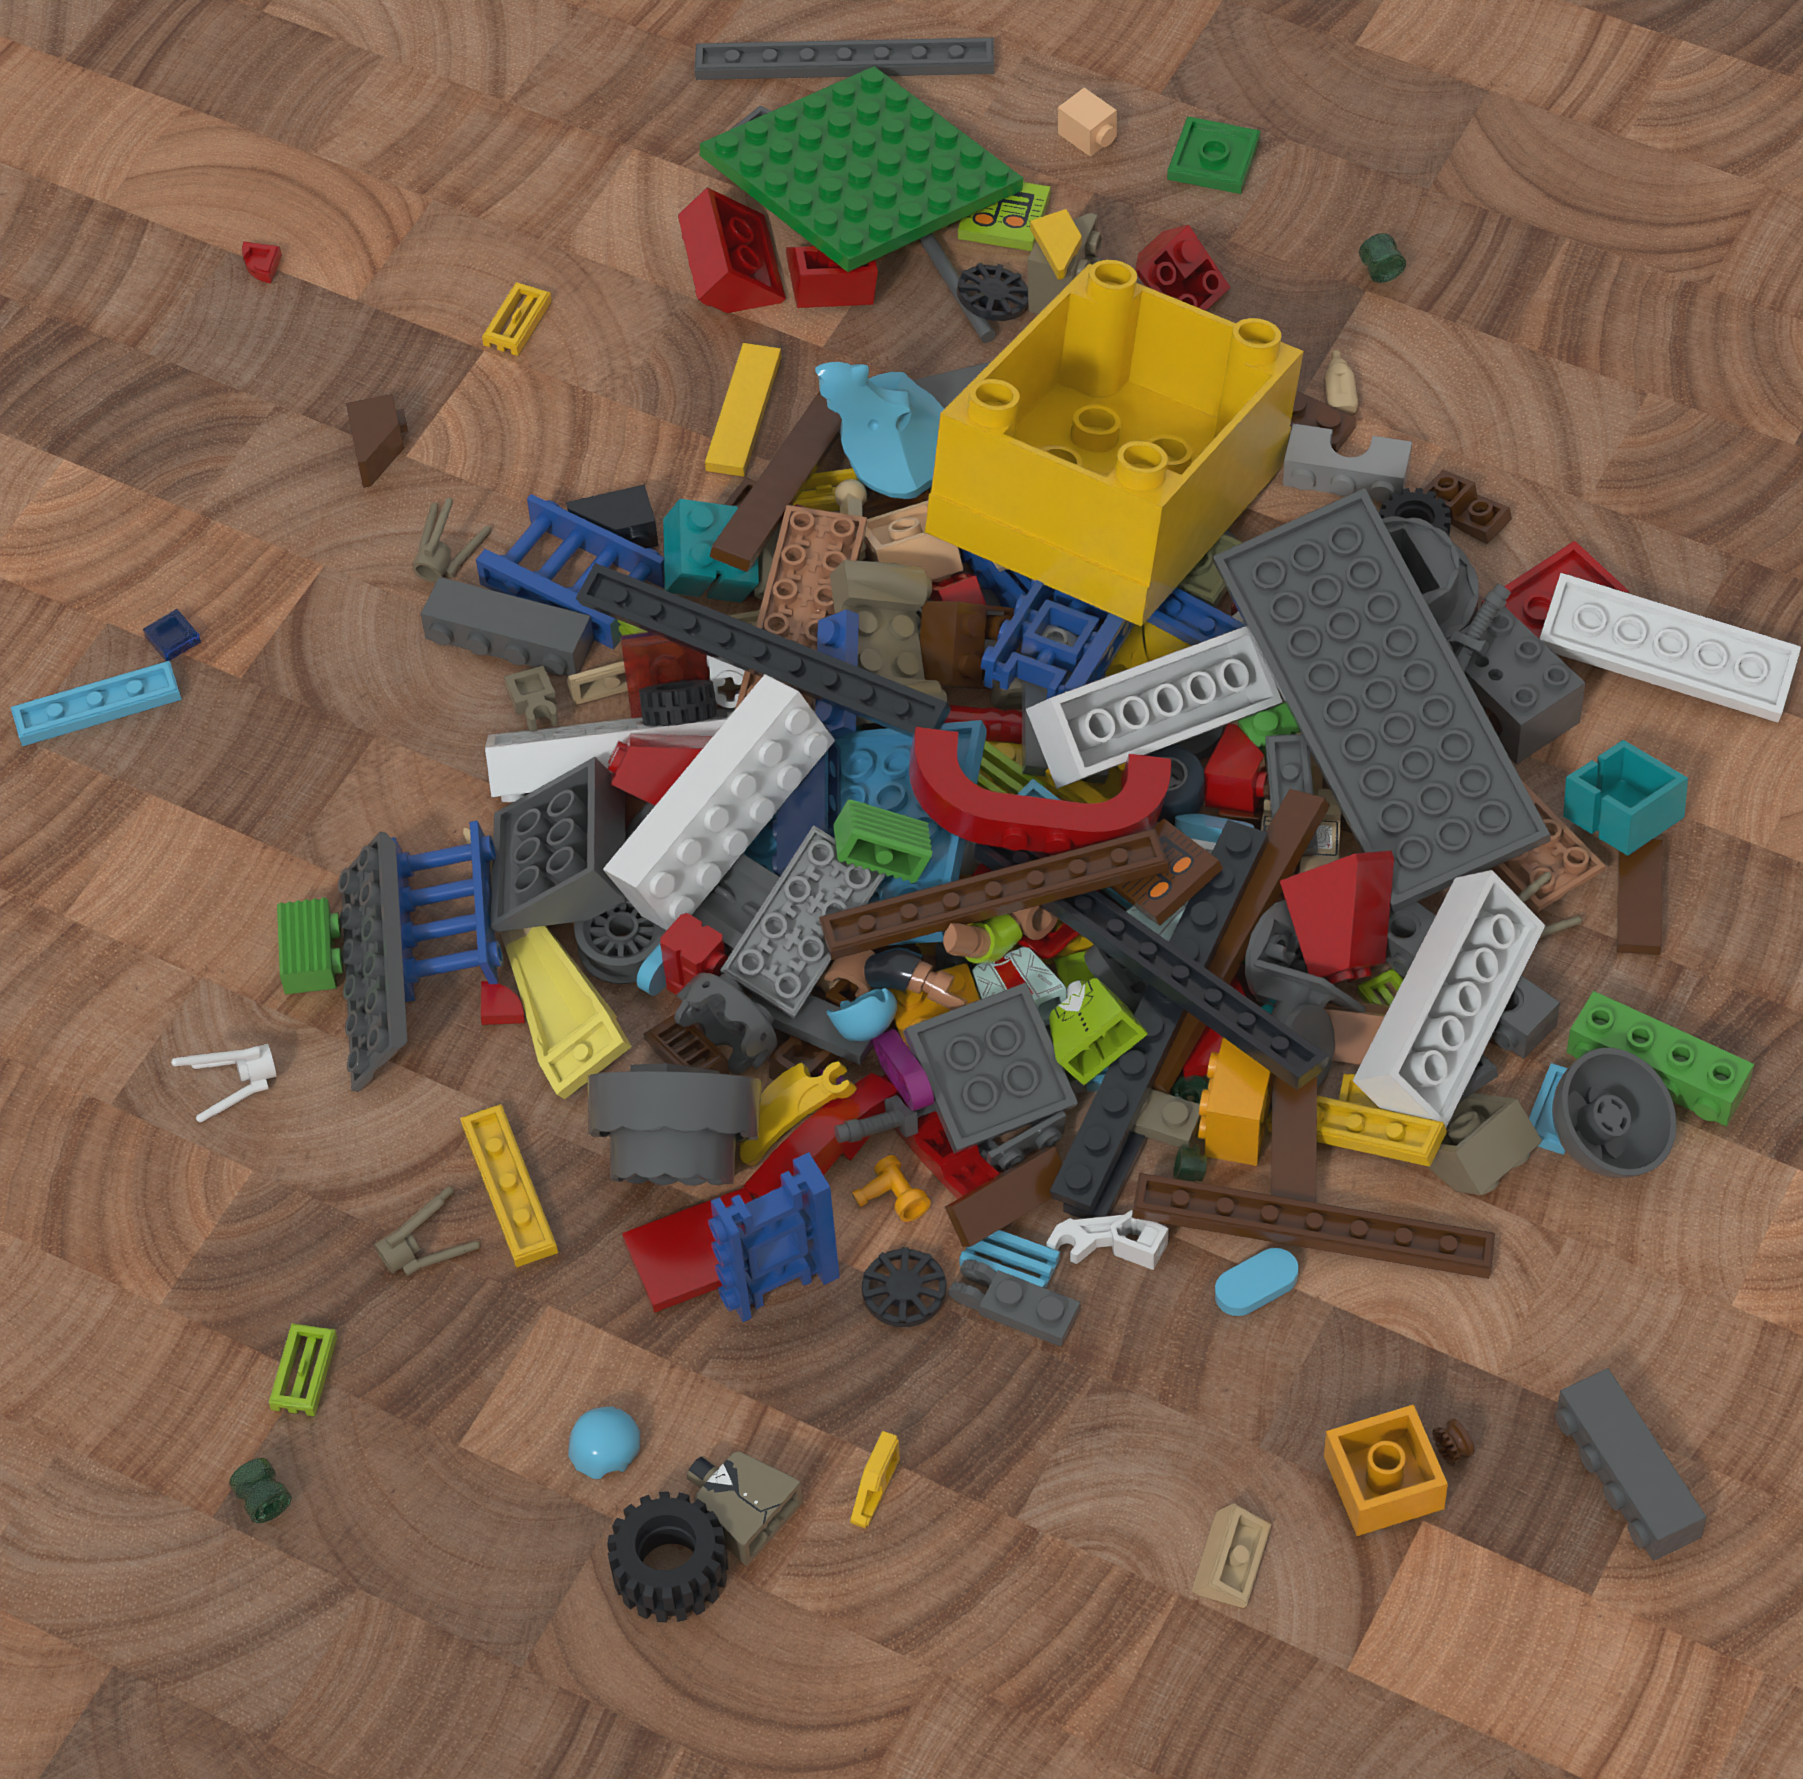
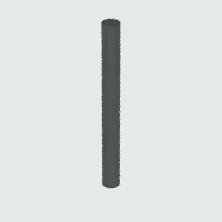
(951, 278)

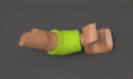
(994, 937)

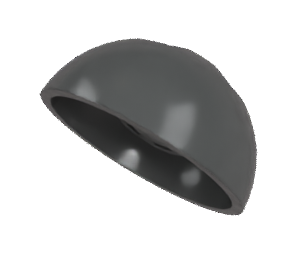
(1614, 1114)

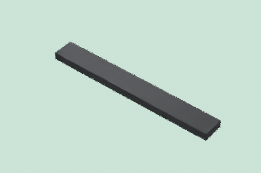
(844, 58)

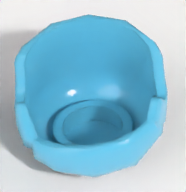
(865, 1016)
(603, 1441)

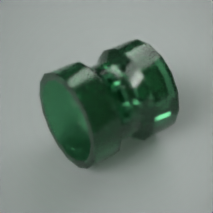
(259, 1489)

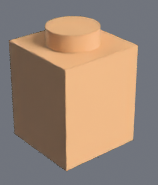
(1087, 122)

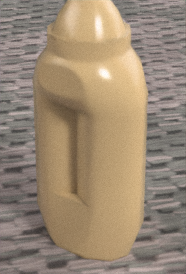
(1340, 385)

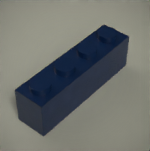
(811, 803)

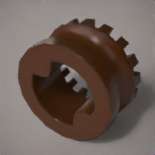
(1453, 1442)

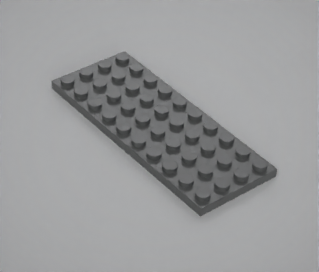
(1380, 697)

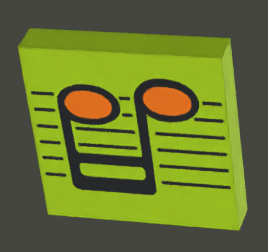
(1008, 220)

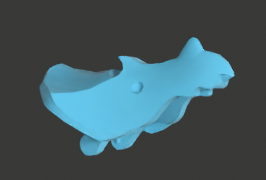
(885, 427)

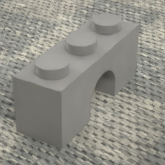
(1315, 466)

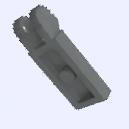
(1016, 1302)

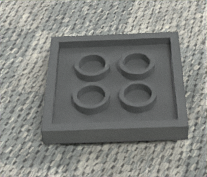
(990, 1067)

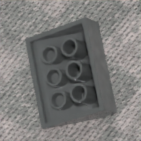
(556, 849)

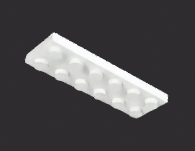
(1670, 647)

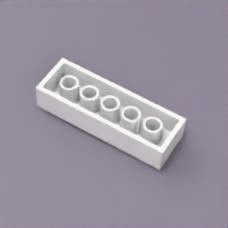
(1152, 706)
(719, 803)

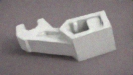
(1112, 1231)

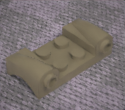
(888, 629)

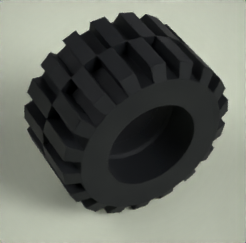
(663, 1523)

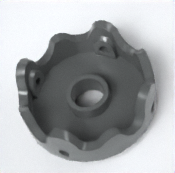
(728, 1019)

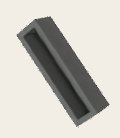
(507, 627)
(1630, 1465)

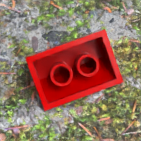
(730, 254)

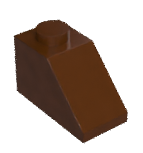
(376, 434)

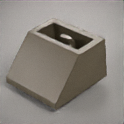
(1042, 281)

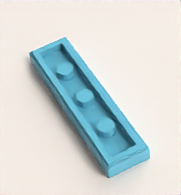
(95, 703)

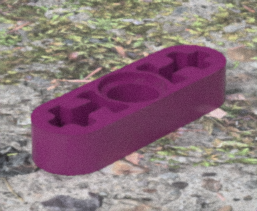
(903, 1070)

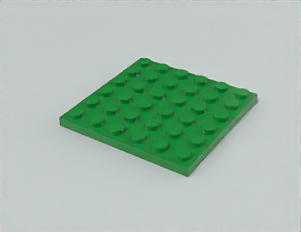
(861, 168)

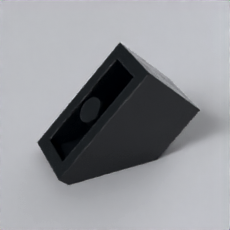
(622, 513)

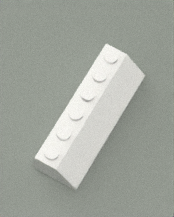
(530, 759)
(1450, 999)

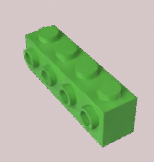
(1693, 1070)

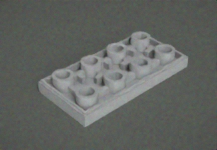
(784, 944)

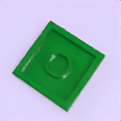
(1213, 155)

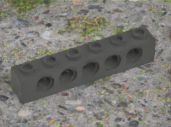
(1531, 1011)

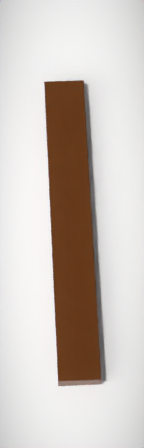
(778, 486)
(1288, 839)
(993, 894)
(1314, 1225)

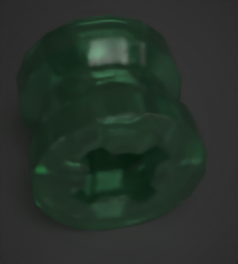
(1382, 258)

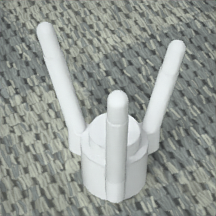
(252, 1064)

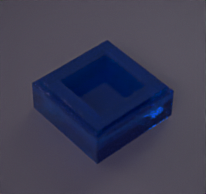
(171, 635)

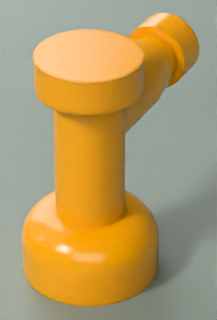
(910, 1201)

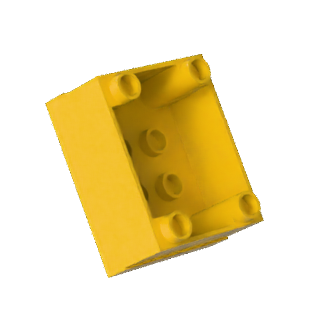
(1113, 441)

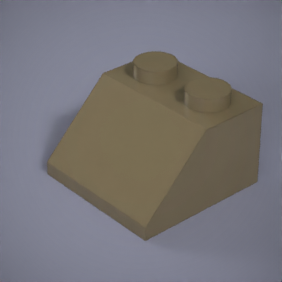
(1484, 1143)

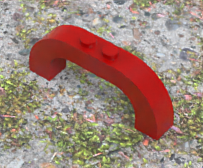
(1029, 821)

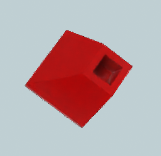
(1181, 268)

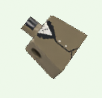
(747, 1499)

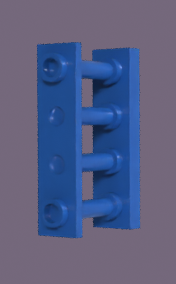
(505, 576)
(489, 951)

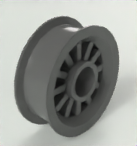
(615, 957)

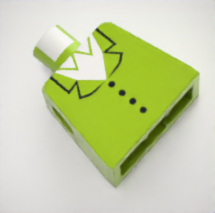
(1092, 1029)

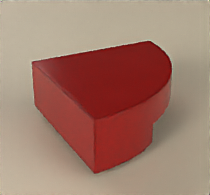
(261, 260)
(500, 1005)

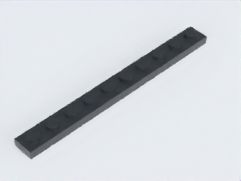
(761, 652)
(1178, 977)
(1134, 1072)

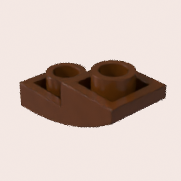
(1469, 511)

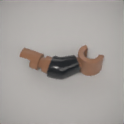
(896, 970)

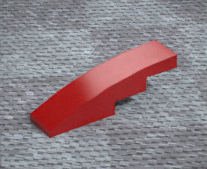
(818, 1134)
(956, 1171)

